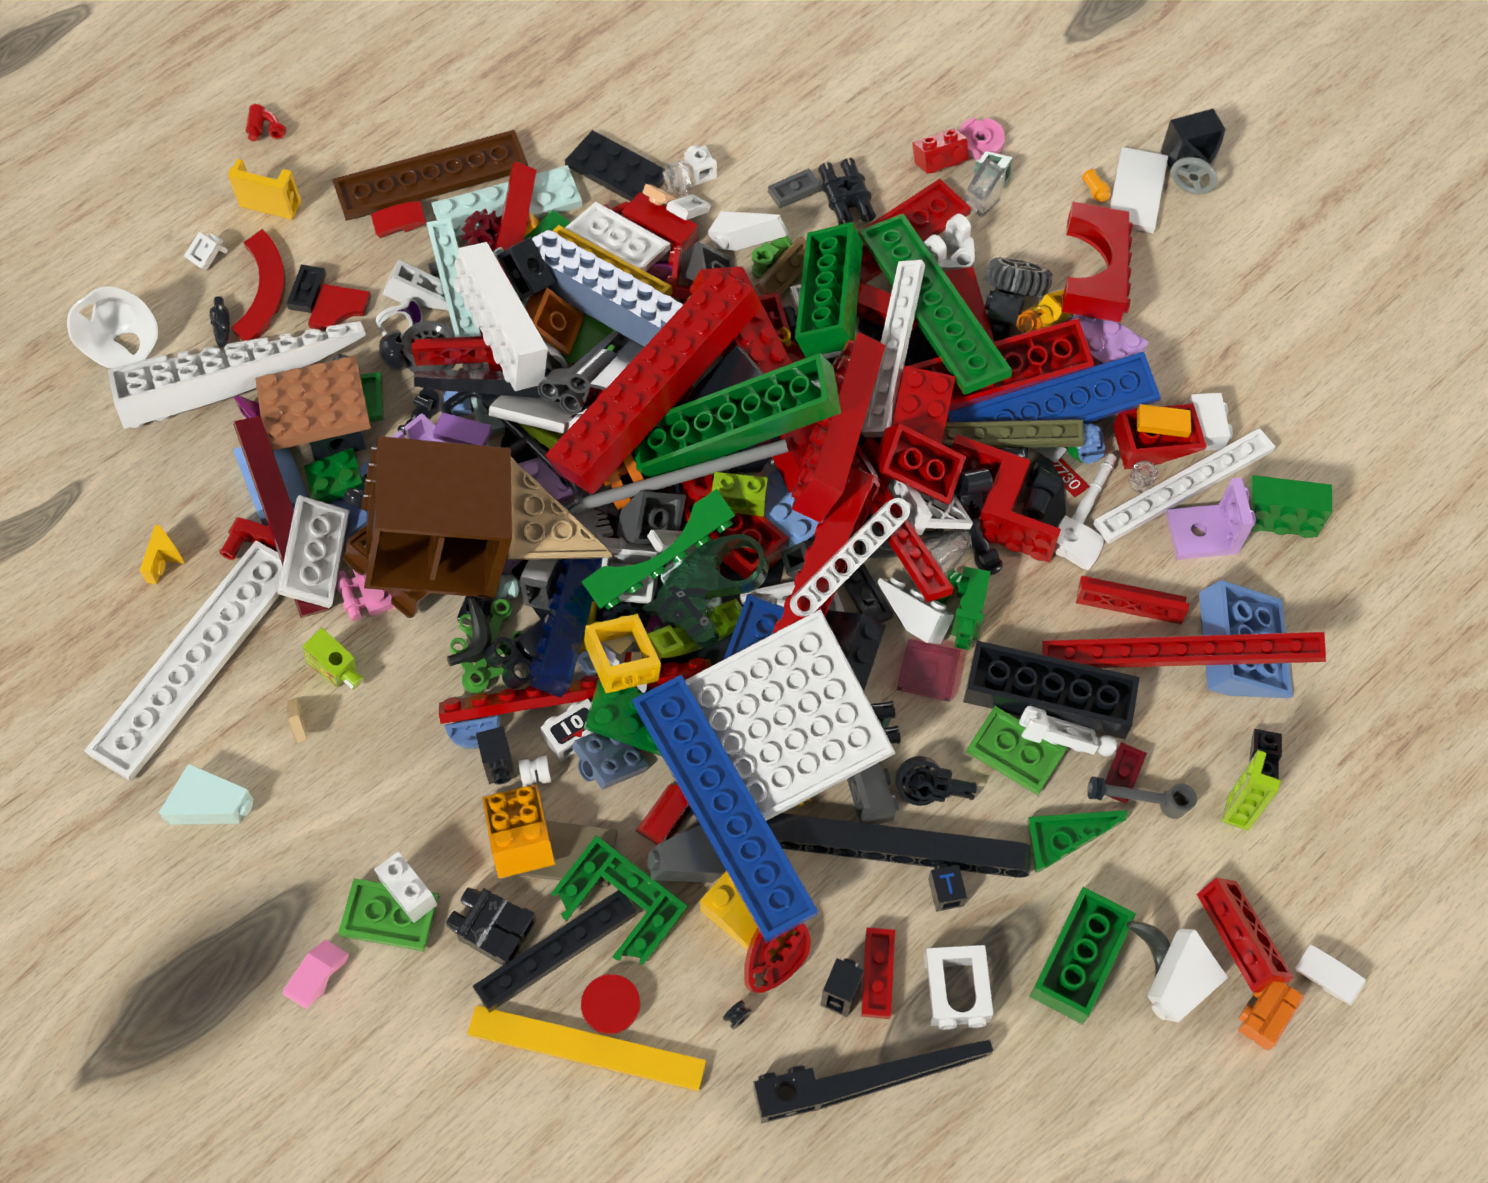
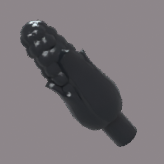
(220, 321)

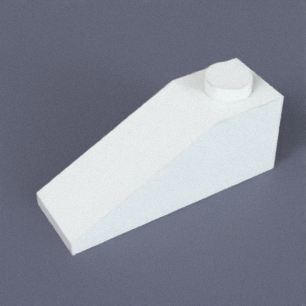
(745, 230)
(414, 283)

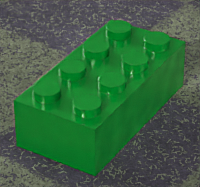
(1082, 955)

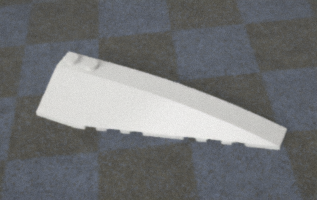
(170, 386)

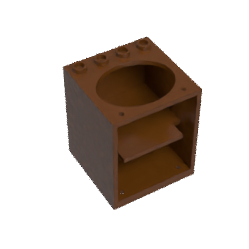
(437, 517)

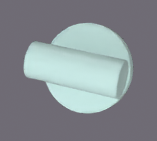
(508, 587)

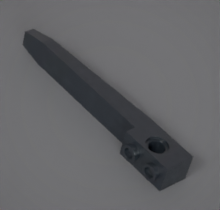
(474, 382)
(825, 1092)

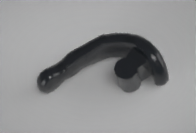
(426, 402)
(984, 556)

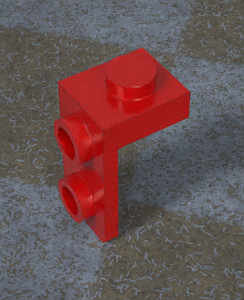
(678, 291)

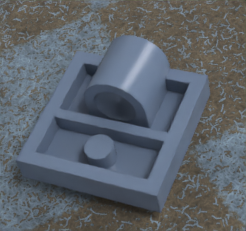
(607, 760)

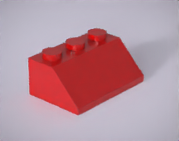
(919, 462)

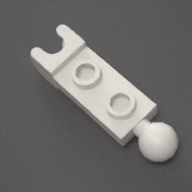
(1065, 733)

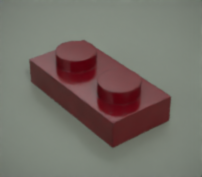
(1125, 768)

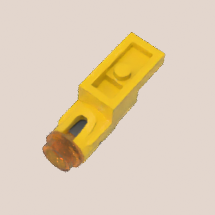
(1044, 314)

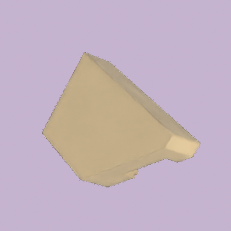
(296, 720)

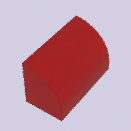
(665, 815)

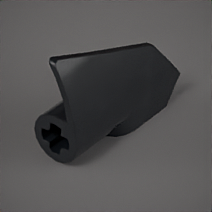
(1046, 494)

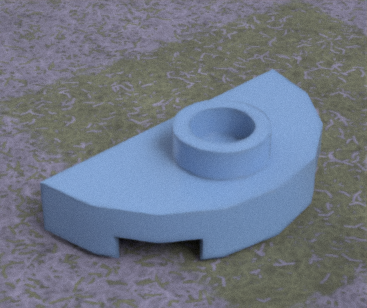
(465, 732)

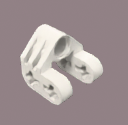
(957, 241)

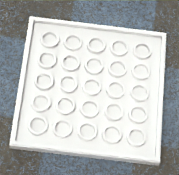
(791, 715)

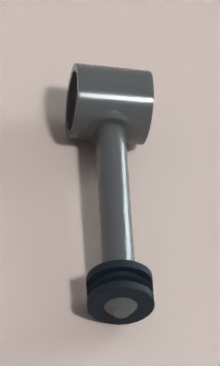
(1097, 789)

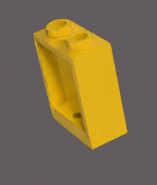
(626, 674)

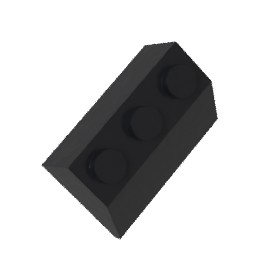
(859, 640)

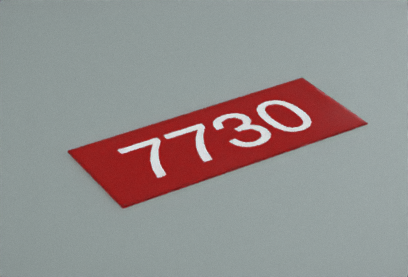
(1072, 480)

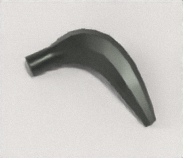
(480, 639)
(1154, 939)

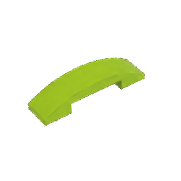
(676, 642)

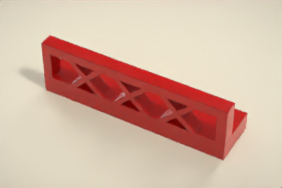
(451, 351)
(1132, 600)
(1243, 934)

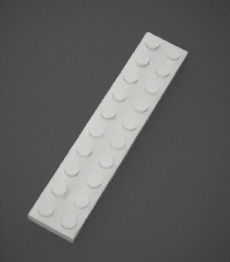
(189, 664)

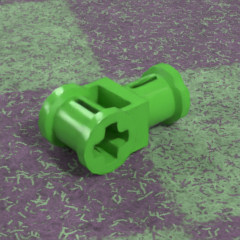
(768, 254)

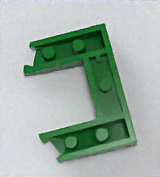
(660, 905)

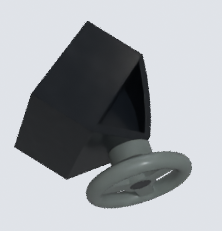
(1192, 149)

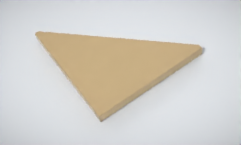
(544, 526)

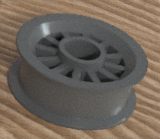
(424, 330)

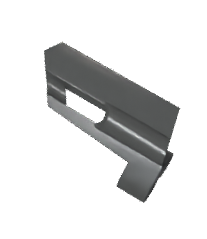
(592, 371)

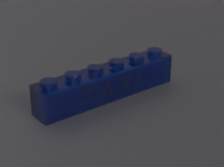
(564, 627)

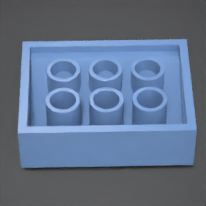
(1236, 611)

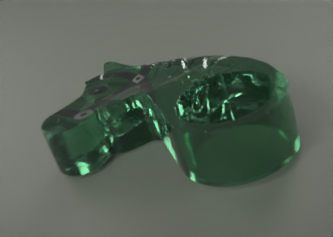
(697, 580)

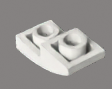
(1330, 974)

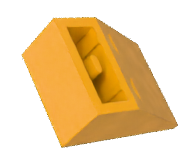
(518, 831)

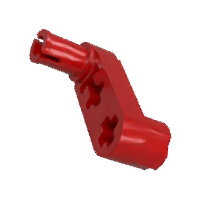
(245, 531)

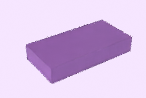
(461, 430)

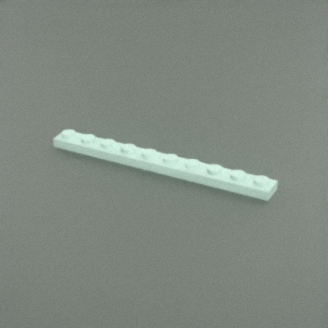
(446, 252)

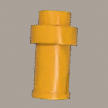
(1099, 190)

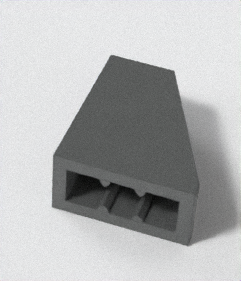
(538, 582)
(685, 859)

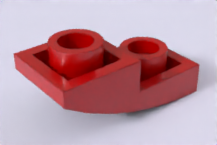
(397, 217)

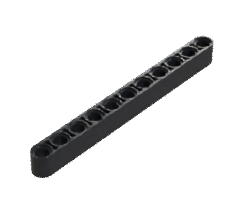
(901, 845)

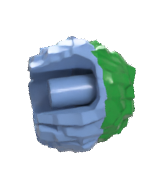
(1093, 445)

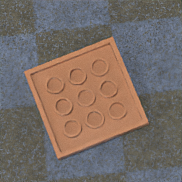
(312, 403)

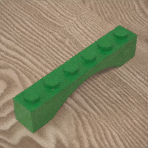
(611, 582)

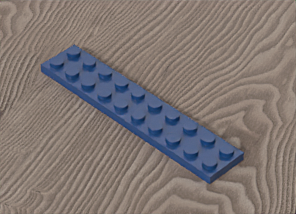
(725, 809)

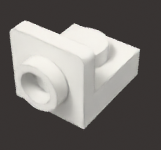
(204, 250)

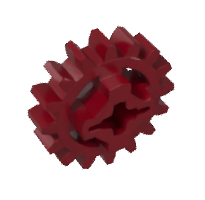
(486, 231)

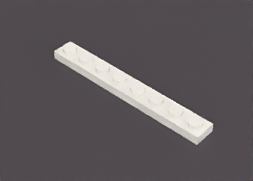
(896, 338)
(1183, 485)

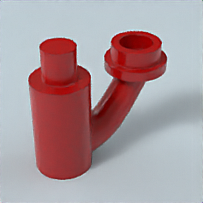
(255, 123)

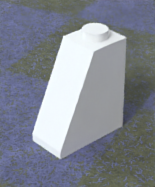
(1184, 977)

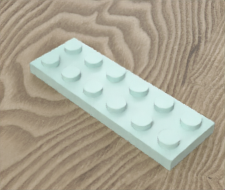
(551, 191)

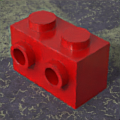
(940, 150)

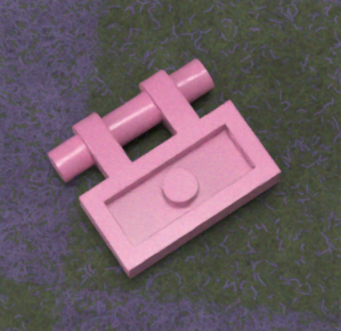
(374, 600)

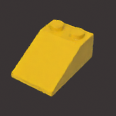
(727, 910)

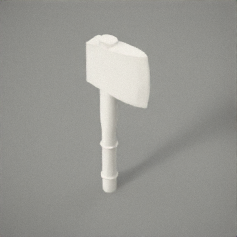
(1076, 540)

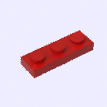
(878, 973)

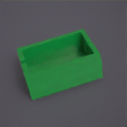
(1289, 505)

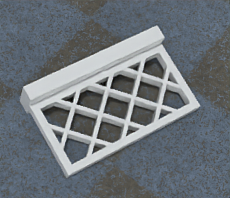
(922, 511)

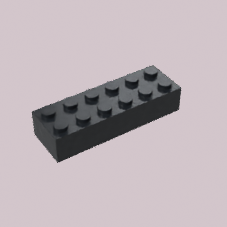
(1062, 688)

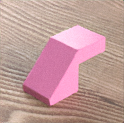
(313, 973)

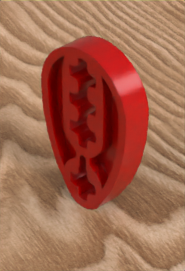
(779, 970)

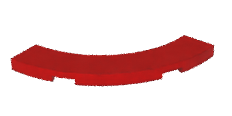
(270, 287)

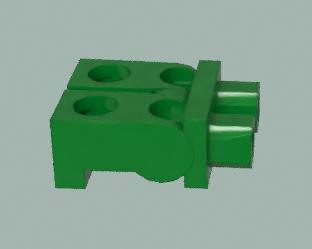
(969, 614)

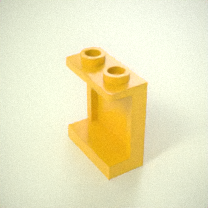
(263, 193)

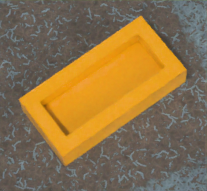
(1163, 420)

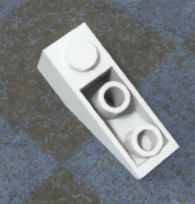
(921, 618)

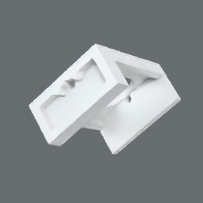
(942, 1013)

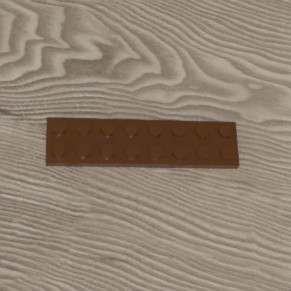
(428, 174)

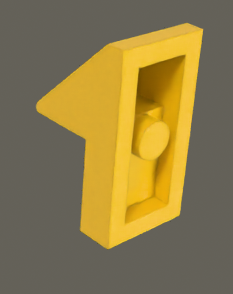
(158, 551)

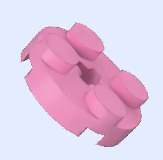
(987, 128)

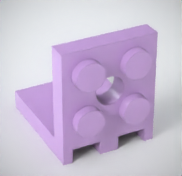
(1223, 525)

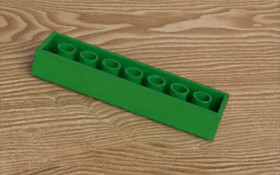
(740, 416)

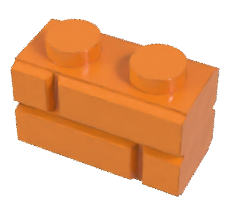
(1269, 1014)

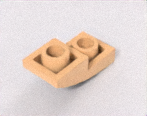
(657, 195)

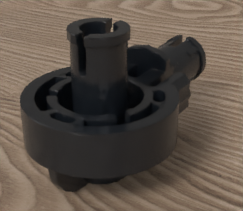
(930, 783)

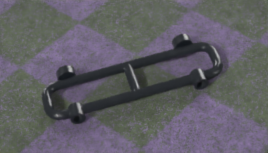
(525, 440)

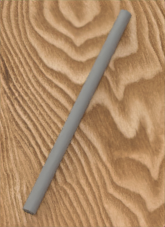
(681, 475)

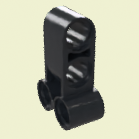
(517, 653)

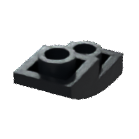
(1270, 744)

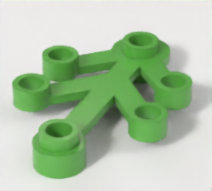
(480, 666)

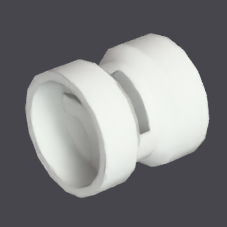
(528, 773)

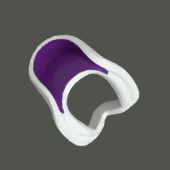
(407, 307)

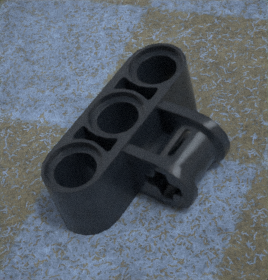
(970, 489)

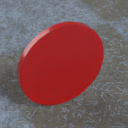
(610, 1004)

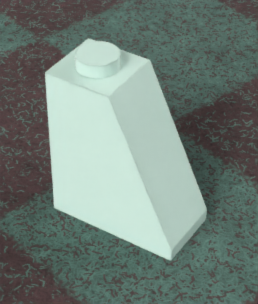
(205, 800)

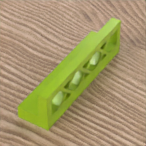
(1250, 794)

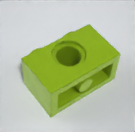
(742, 492)

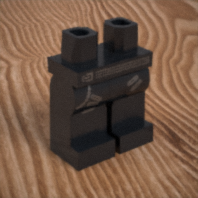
(491, 925)

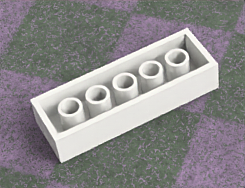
(500, 316)

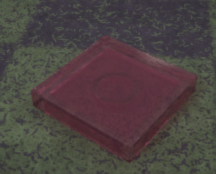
(928, 670)

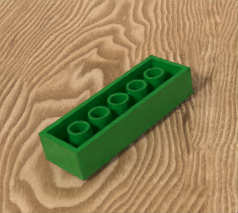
(829, 289)

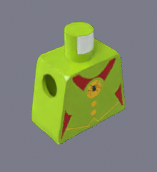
(331, 660)

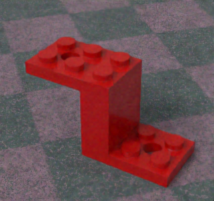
(997, 517)

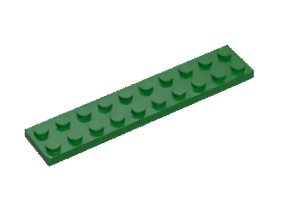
(940, 308)

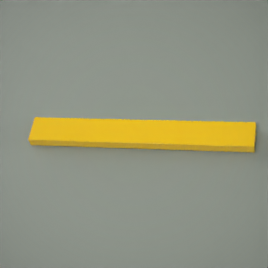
(587, 1048)

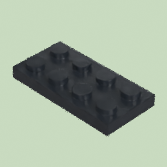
(614, 166)

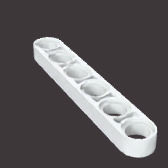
(848, 554)

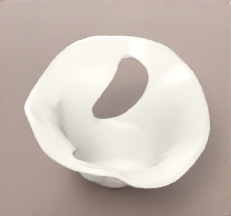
(113, 314)

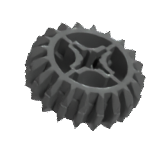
(1019, 276)

